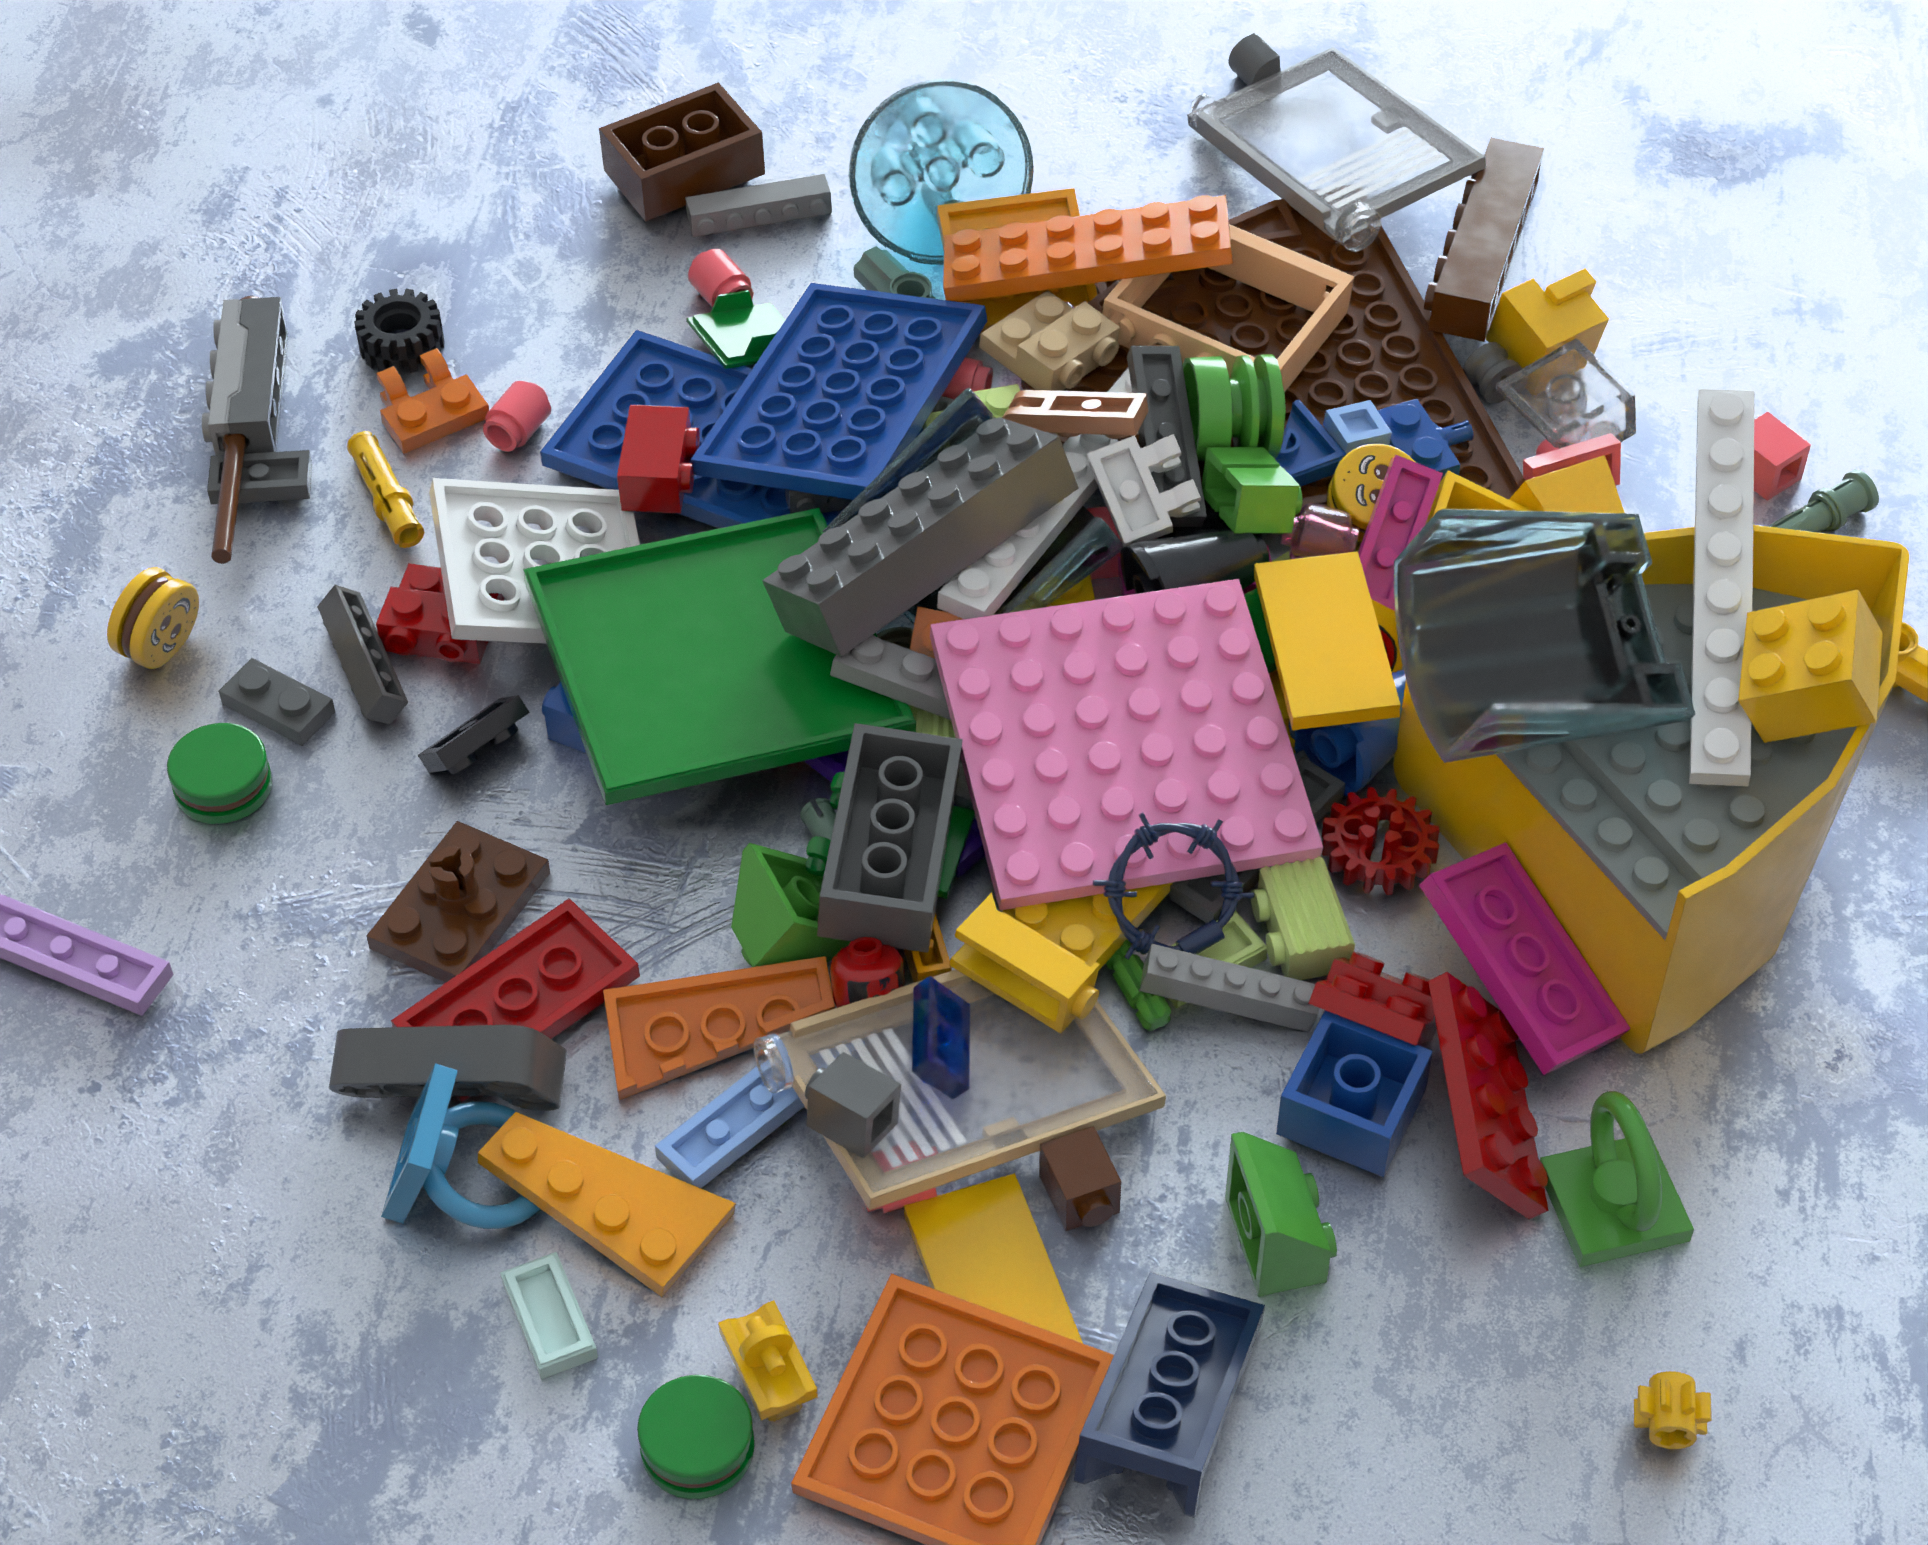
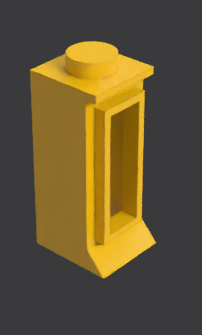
(1025, 967)

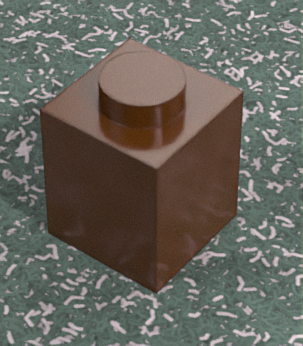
(1080, 1179)

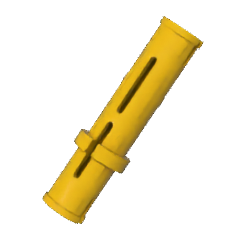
(391, 501)

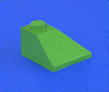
(778, 909)

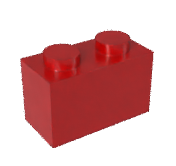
(656, 459)

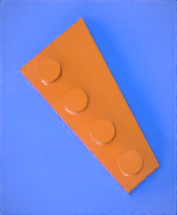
(701, 1019)

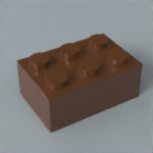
(682, 150)

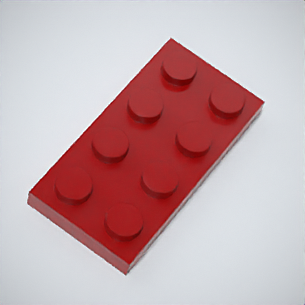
(533, 980)
(1488, 1097)

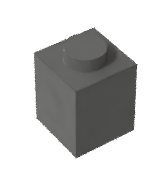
(852, 1104)

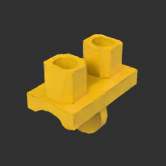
(768, 1362)

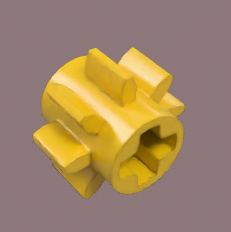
(1672, 1410)

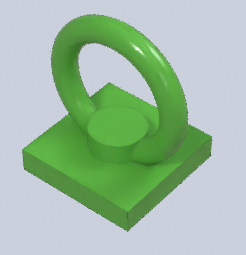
(1616, 1192)

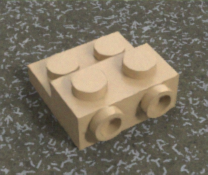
(1052, 342)

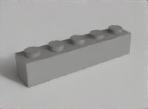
(758, 205)
(1228, 987)

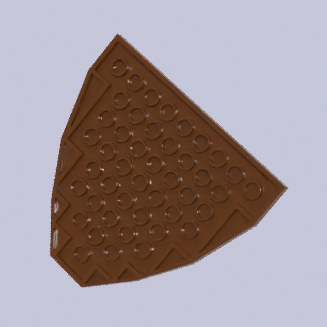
(1373, 353)

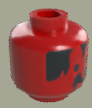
(865, 971)

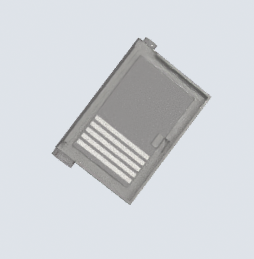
(1335, 144)

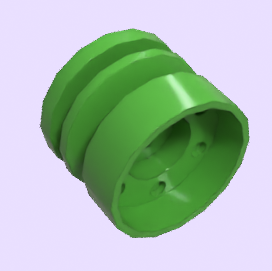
(1241, 407)

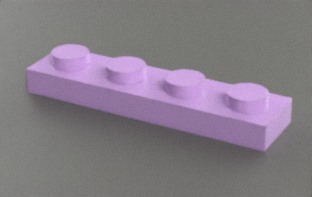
(80, 957)

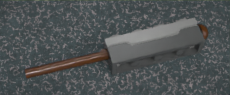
(243, 398)

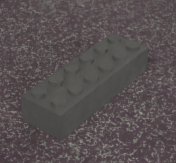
(920, 534)

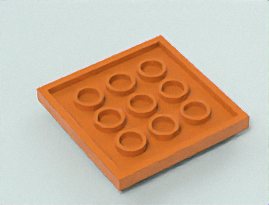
(952, 1422)

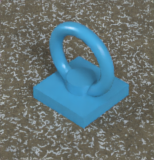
(428, 1151)

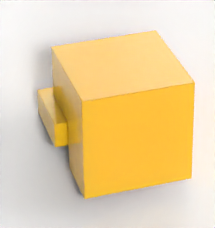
(1538, 322)

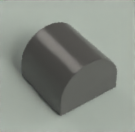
(1253, 59)

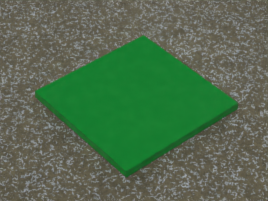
(687, 665)

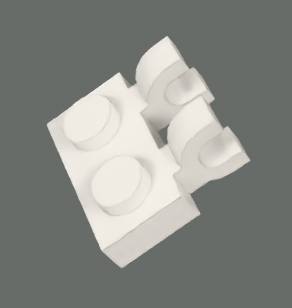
(1131, 493)

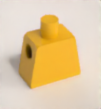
(1572, 489)

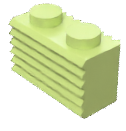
(1301, 918)

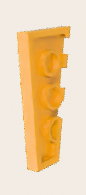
(614, 1204)

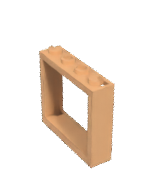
(1260, 266)

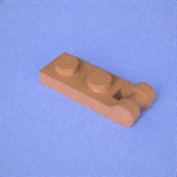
(1079, 412)

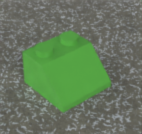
(1277, 1216)

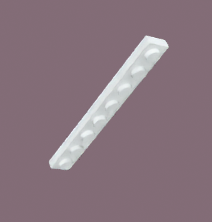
(992, 578)
(1721, 585)

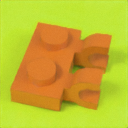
(433, 413)

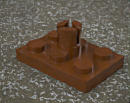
(458, 903)

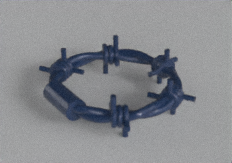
(1231, 887)

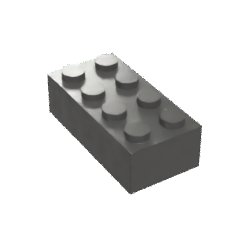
(890, 837)

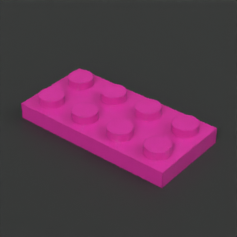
(1524, 957)

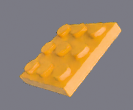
(1005, 210)

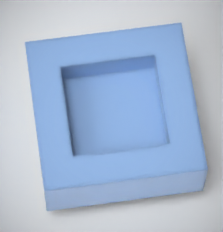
(1356, 426)

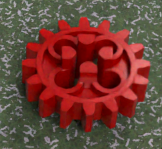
(1398, 862)

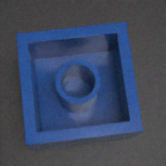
(1354, 1093)

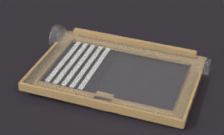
(1022, 1089)

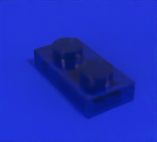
(941, 1038)

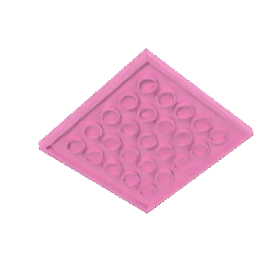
(1116, 713)

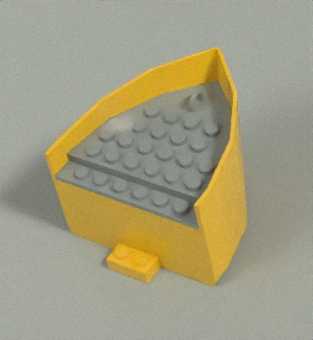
(1655, 877)

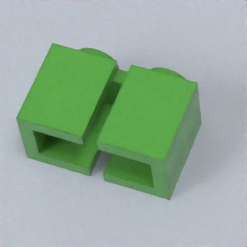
(1250, 490)

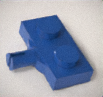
(1423, 439)

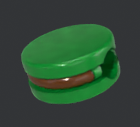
(219, 773)
(696, 1436)

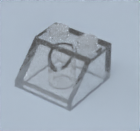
(1571, 397)

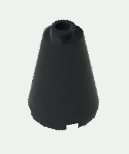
(1192, 560)

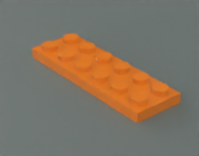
(1087, 249)

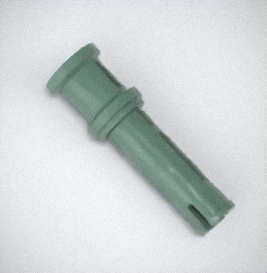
(1831, 507)

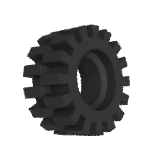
(393, 314)

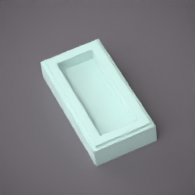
(549, 1315)

